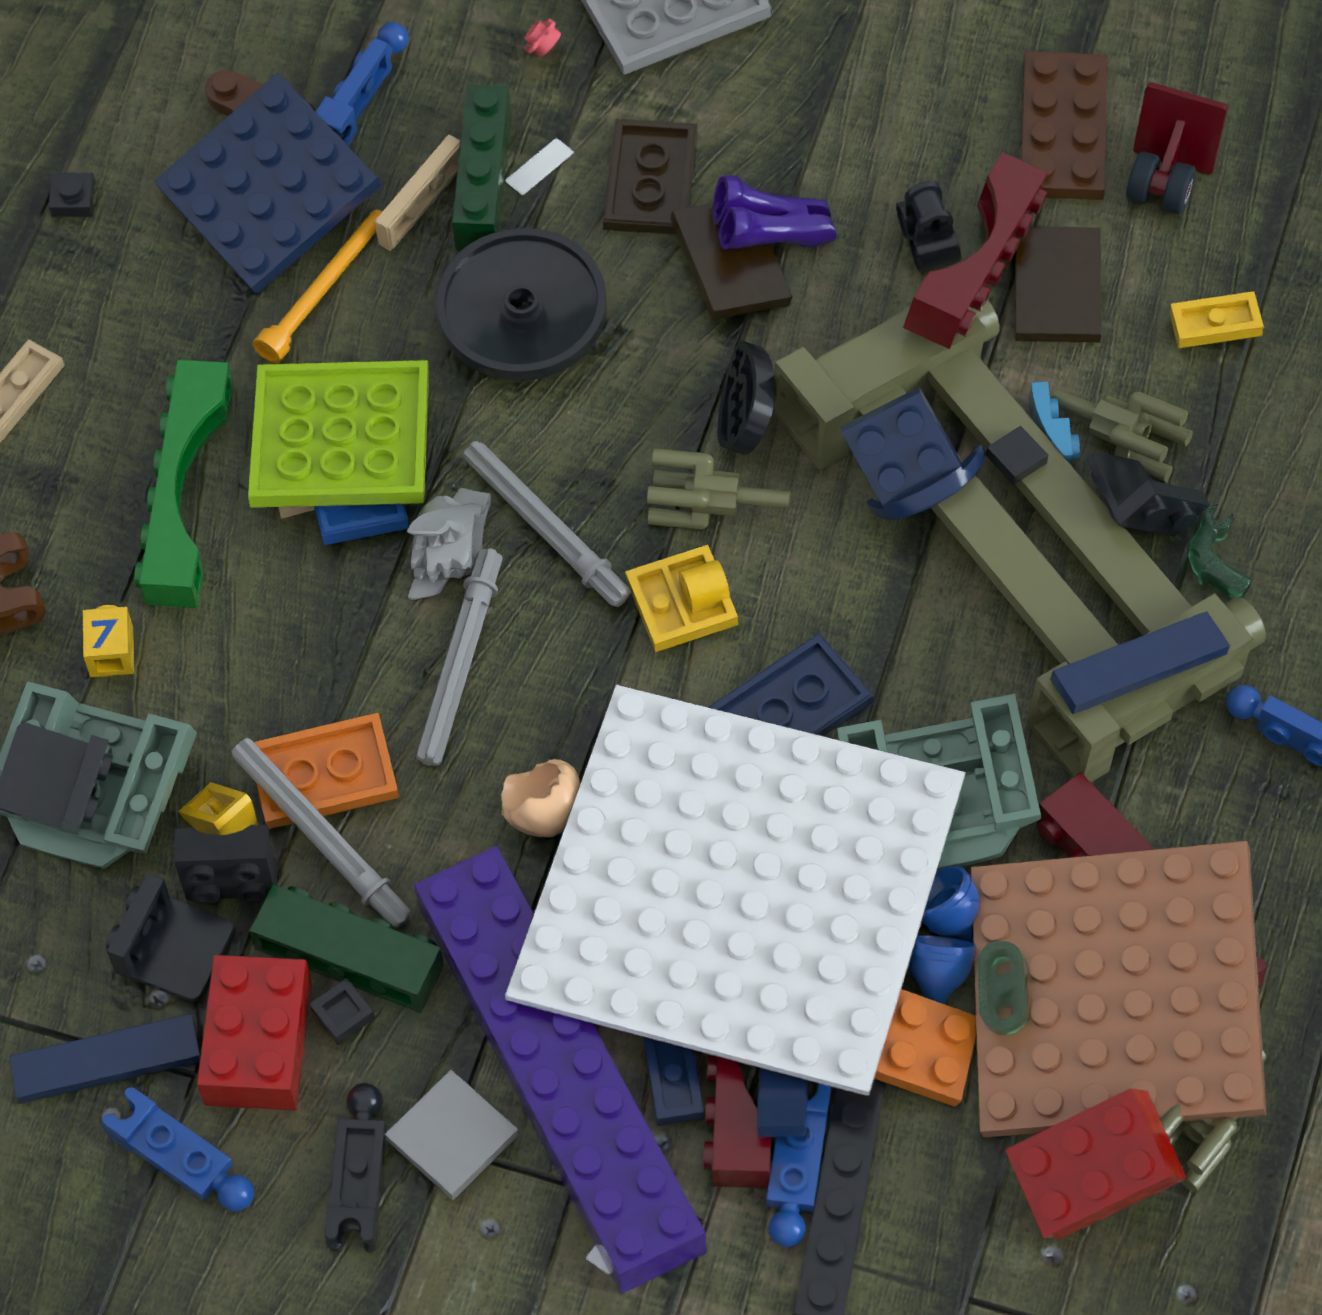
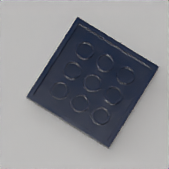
(267, 183)

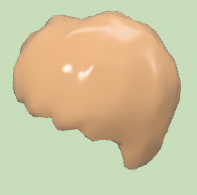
(541, 798)

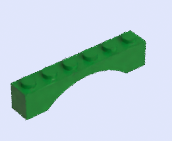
(197, 409)

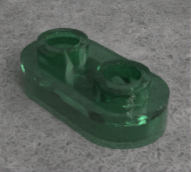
(1002, 990)

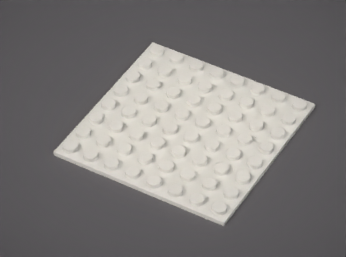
(738, 889)

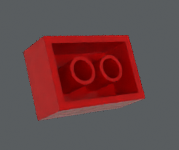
(255, 1032)
(1095, 1163)

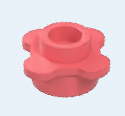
(541, 37)

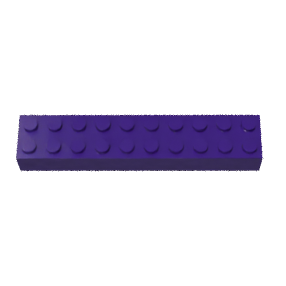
(562, 1079)

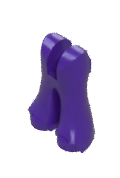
(761, 218)

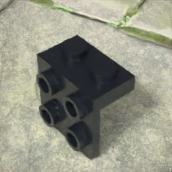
(1142, 502)
(53, 777)
(167, 941)

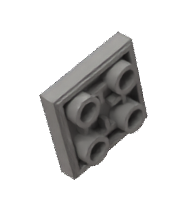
(452, 1134)

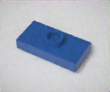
(358, 521)

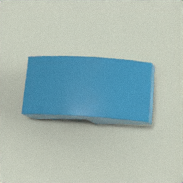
(1045, 414)

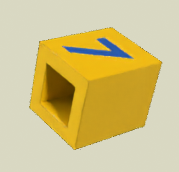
(108, 641)

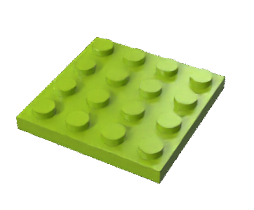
(339, 434)

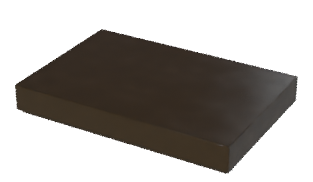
(649, 175)
(730, 279)
(1058, 285)

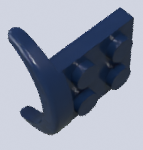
(908, 457)

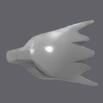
(446, 540)

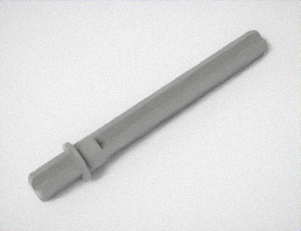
(594, 571)
(479, 590)
(321, 833)

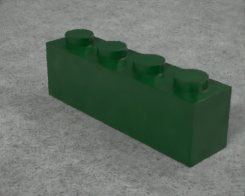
(481, 163)
(348, 946)

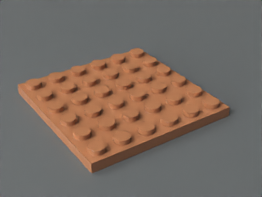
(1131, 984)

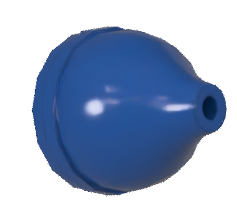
(952, 904)
(940, 965)

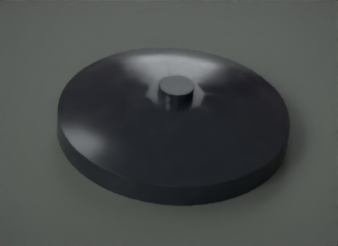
(521, 304)

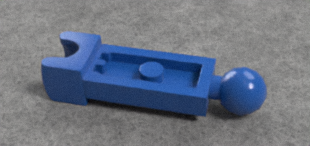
(362, 83)
(1278, 721)
(178, 1152)
(796, 1173)

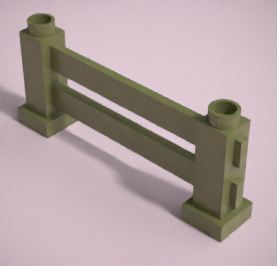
(890, 361)

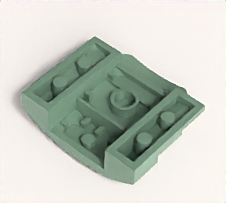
(998, 779)
(136, 787)

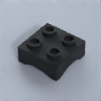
(225, 865)

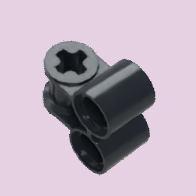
(928, 227)

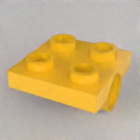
(682, 598)

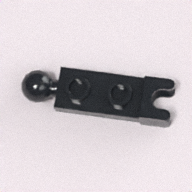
(357, 1170)

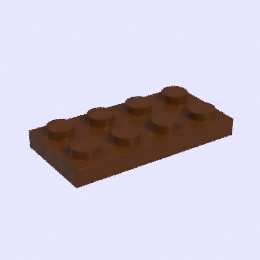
(1066, 121)

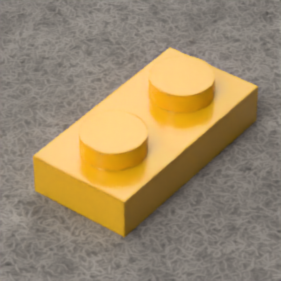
(1216, 319)

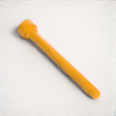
(274, 342)

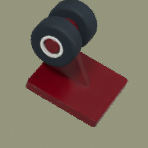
(1181, 133)

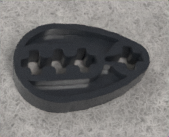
(746, 399)

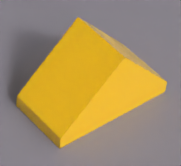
(219, 810)

